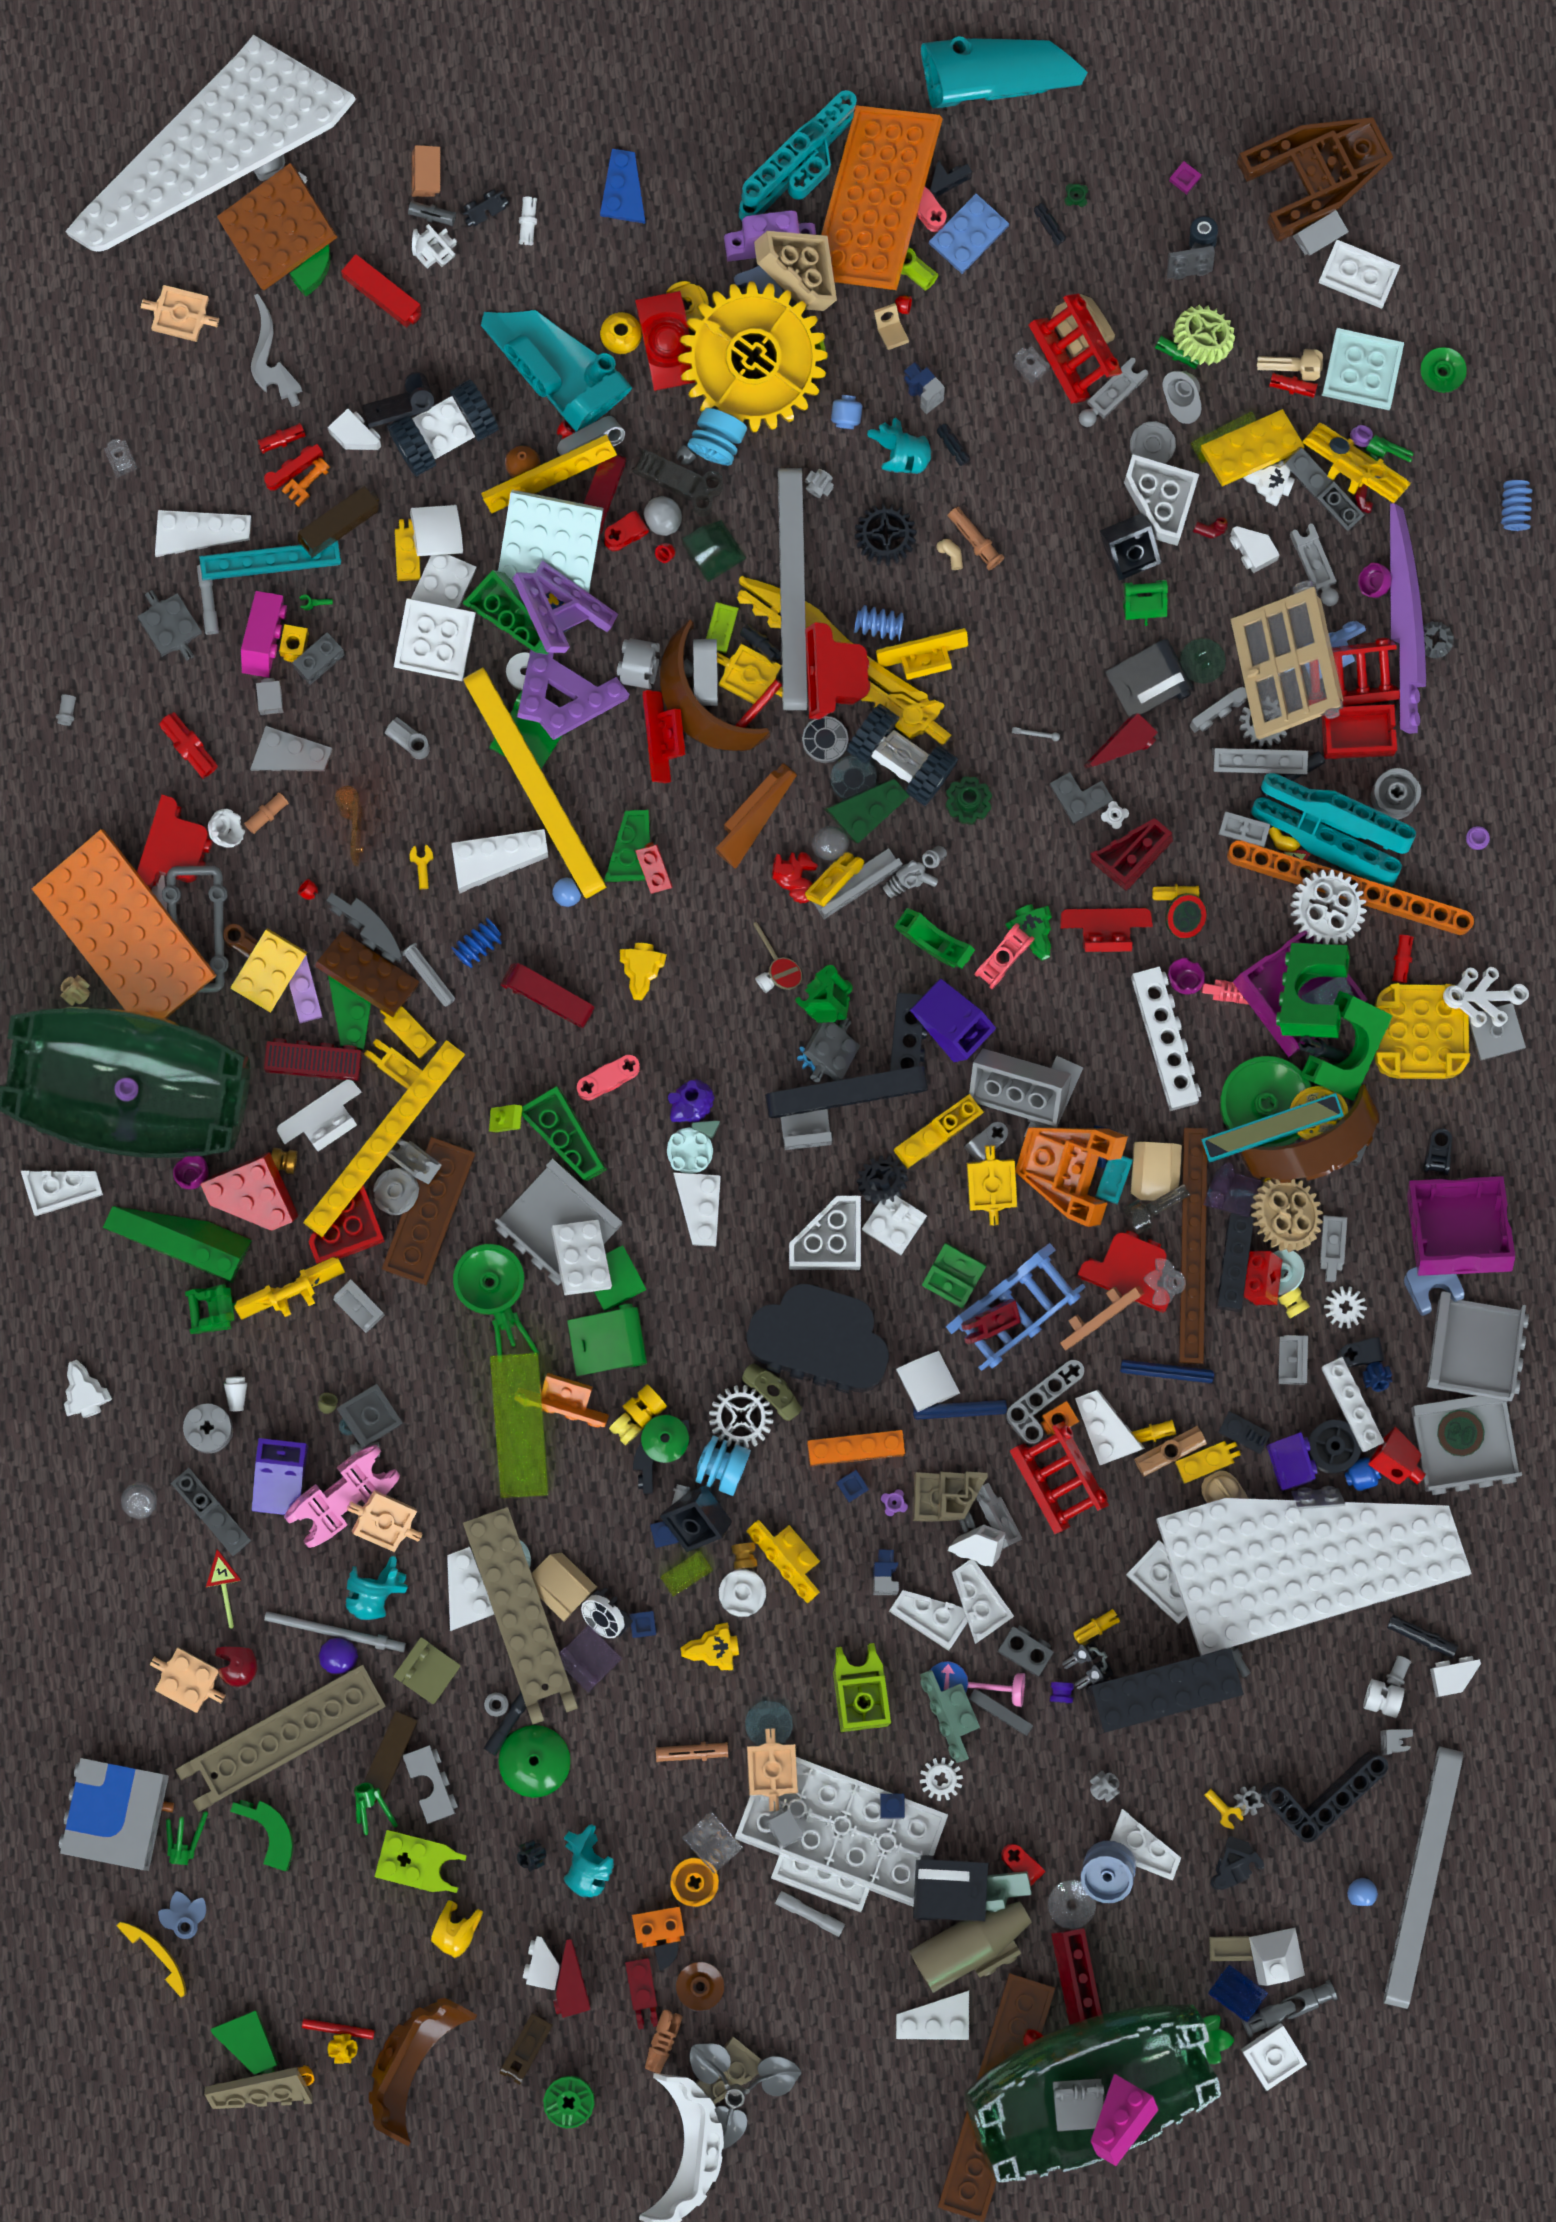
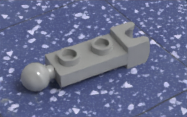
(1112, 394)
(1316, 563)

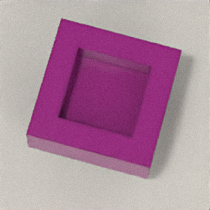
(1185, 177)

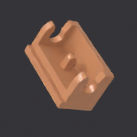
(425, 171)

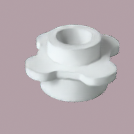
(1116, 822)

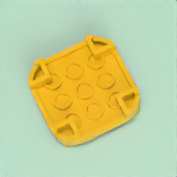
(1424, 1034)

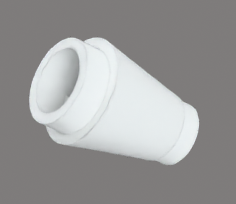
(235, 1392)

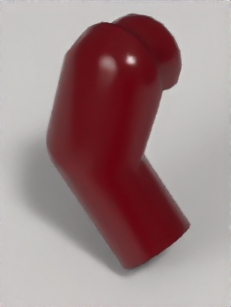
(1360, 496)
(1213, 530)

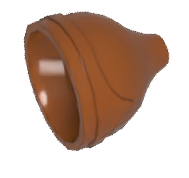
(521, 460)

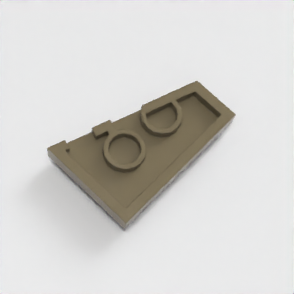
(741, 2070)

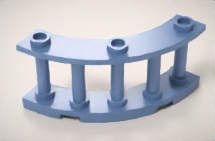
(1003, 1292)

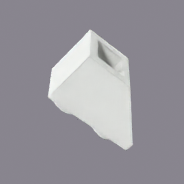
(353, 434)
(1255, 547)
(979, 1544)
(1453, 1678)
(543, 1968)

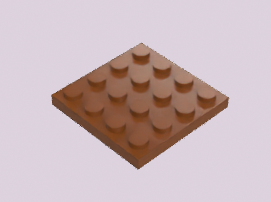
(277, 226)

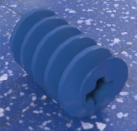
(478, 943)

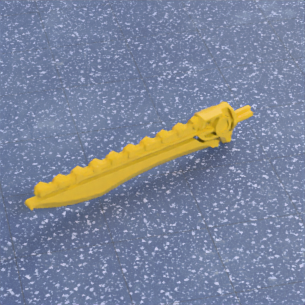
(913, 708)

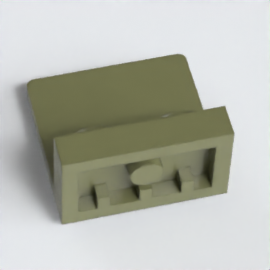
(427, 1671)

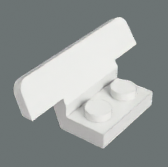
(324, 1118)

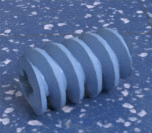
(1514, 505)
(879, 622)

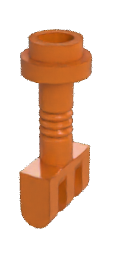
(299, 489)

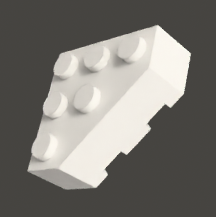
(1161, 495)
(830, 1239)

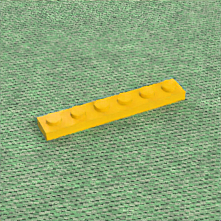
(551, 472)

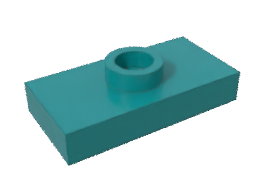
(1114, 1179)

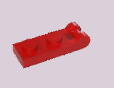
(292, 468)

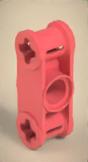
(931, 208)
(1015, 944)
(608, 1077)

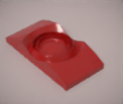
(662, 326)

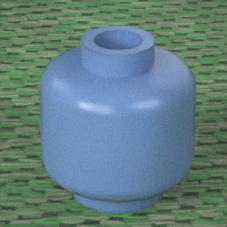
(846, 412)

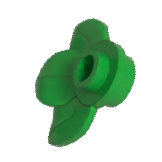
(1218, 2039)

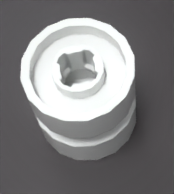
(1383, 1698)

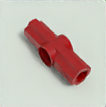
(188, 745)

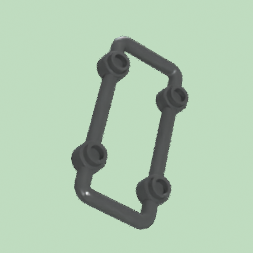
(218, 894)

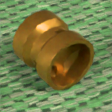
(289, 1160)
(744, 1556)

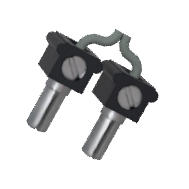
(1087, 1652)

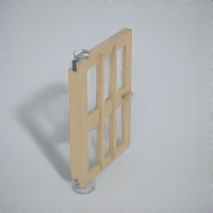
(1288, 662)

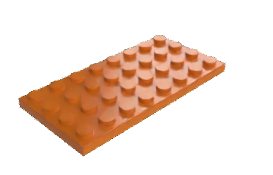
(878, 194)
(123, 929)

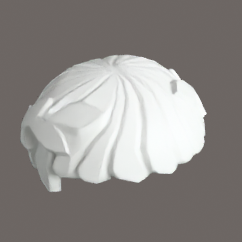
(219, 827)

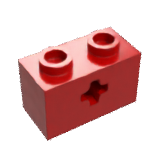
(1263, 1278)

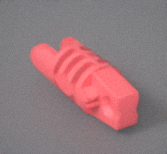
(1224, 991)

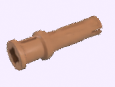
(982, 546)

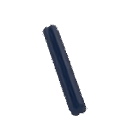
(1167, 1371)
(962, 1410)

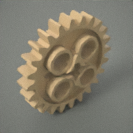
(1286, 1214)

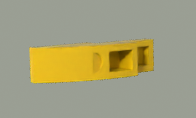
(938, 1131)

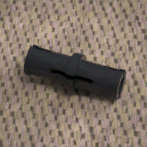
(760, 643)

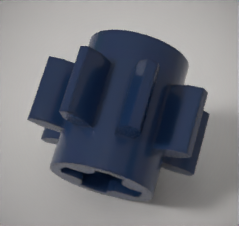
(1377, 1376)

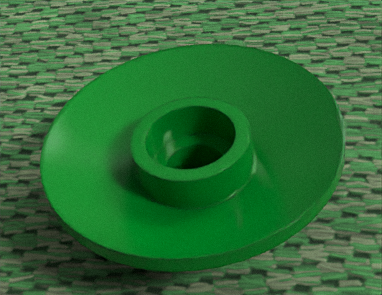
(1444, 359)
(670, 1450)

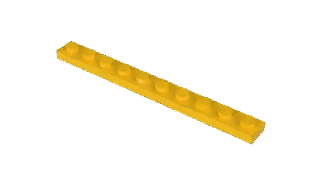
(384, 1138)

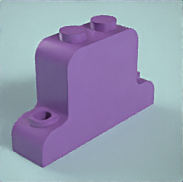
(756, 226)

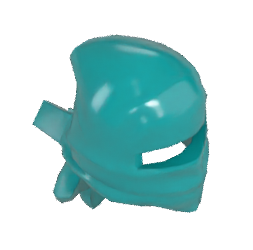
(907, 452)
(368, 1595)
(587, 1870)

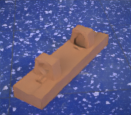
(1084, 1329)

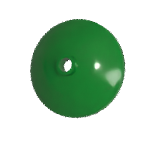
(487, 1263)
(547, 1774)

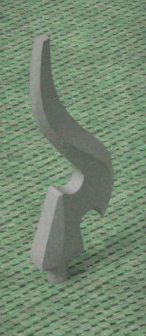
(276, 375)

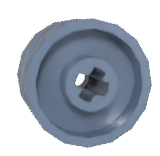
(1108, 1872)

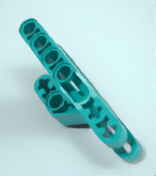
(811, 150)
(1343, 815)

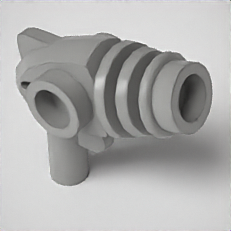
(909, 876)

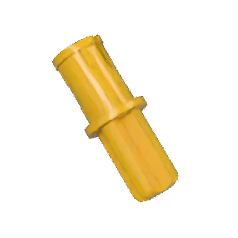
(1171, 892)
(1155, 1431)
(1096, 1626)

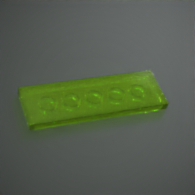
(519, 1425)

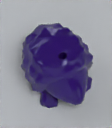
(691, 1101)

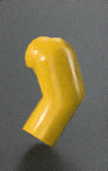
(1283, 842)

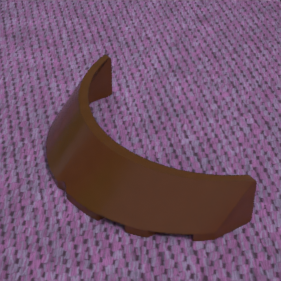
(696, 720)
(1320, 1153)
(401, 2059)

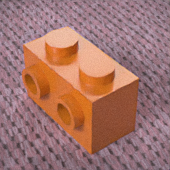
(657, 1926)

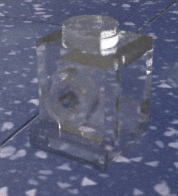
(1033, 372)
(123, 464)

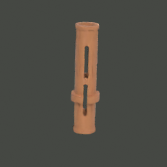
(721, 1750)

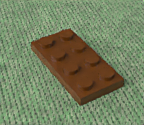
(367, 974)

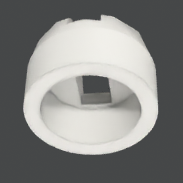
(765, 982)

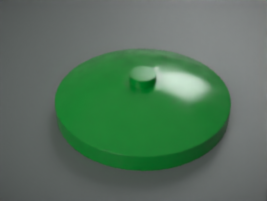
(1260, 1090)

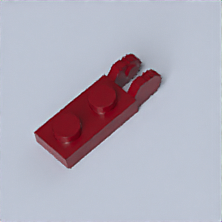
(992, 1321)
(642, 1989)

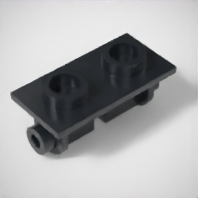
(491, 201)

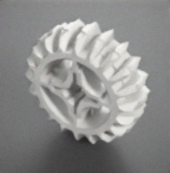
(726, 1432)

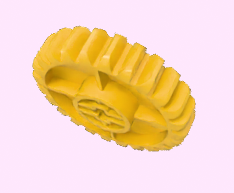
(776, 324)

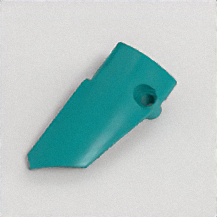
(995, 69)
(558, 365)

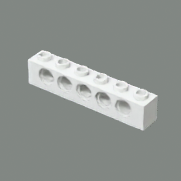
(1175, 1097)

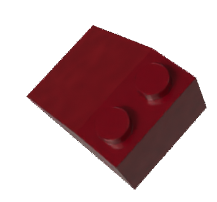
(1128, 738)
(571, 1989)

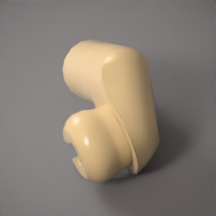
(953, 551)

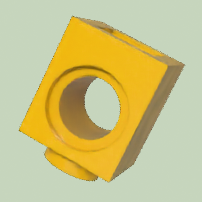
(293, 633)

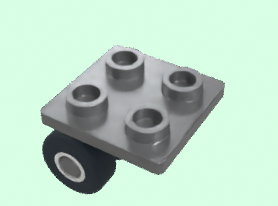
(1201, 256)

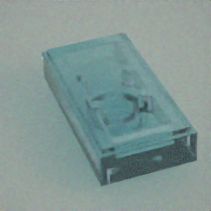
(1327, 992)

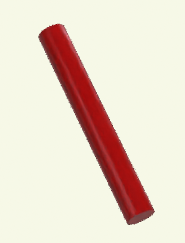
(759, 704)
(338, 2028)

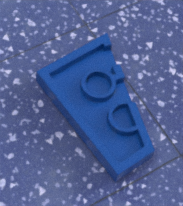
(622, 189)

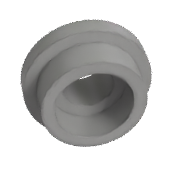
(488, 1704)

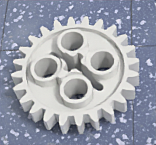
(1334, 887)

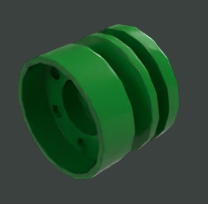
(571, 2087)

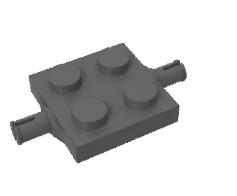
(169, 625)
(831, 1050)

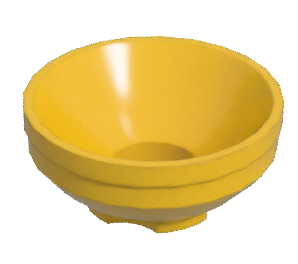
(625, 343)

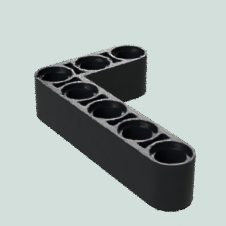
(1327, 1799)

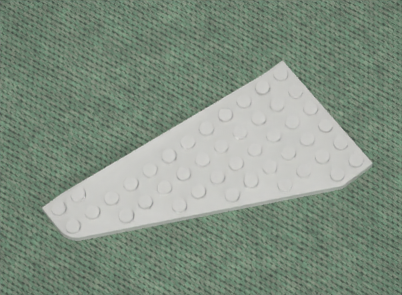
(234, 125)

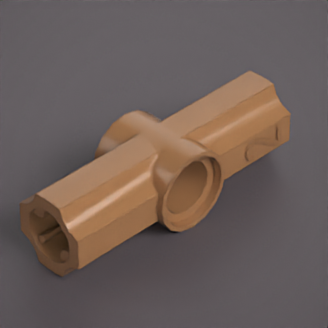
(1184, 1444)

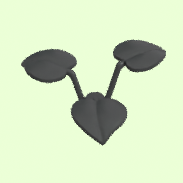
(710, 2062)

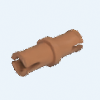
(266, 813)

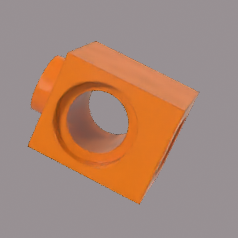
(1065, 1411)

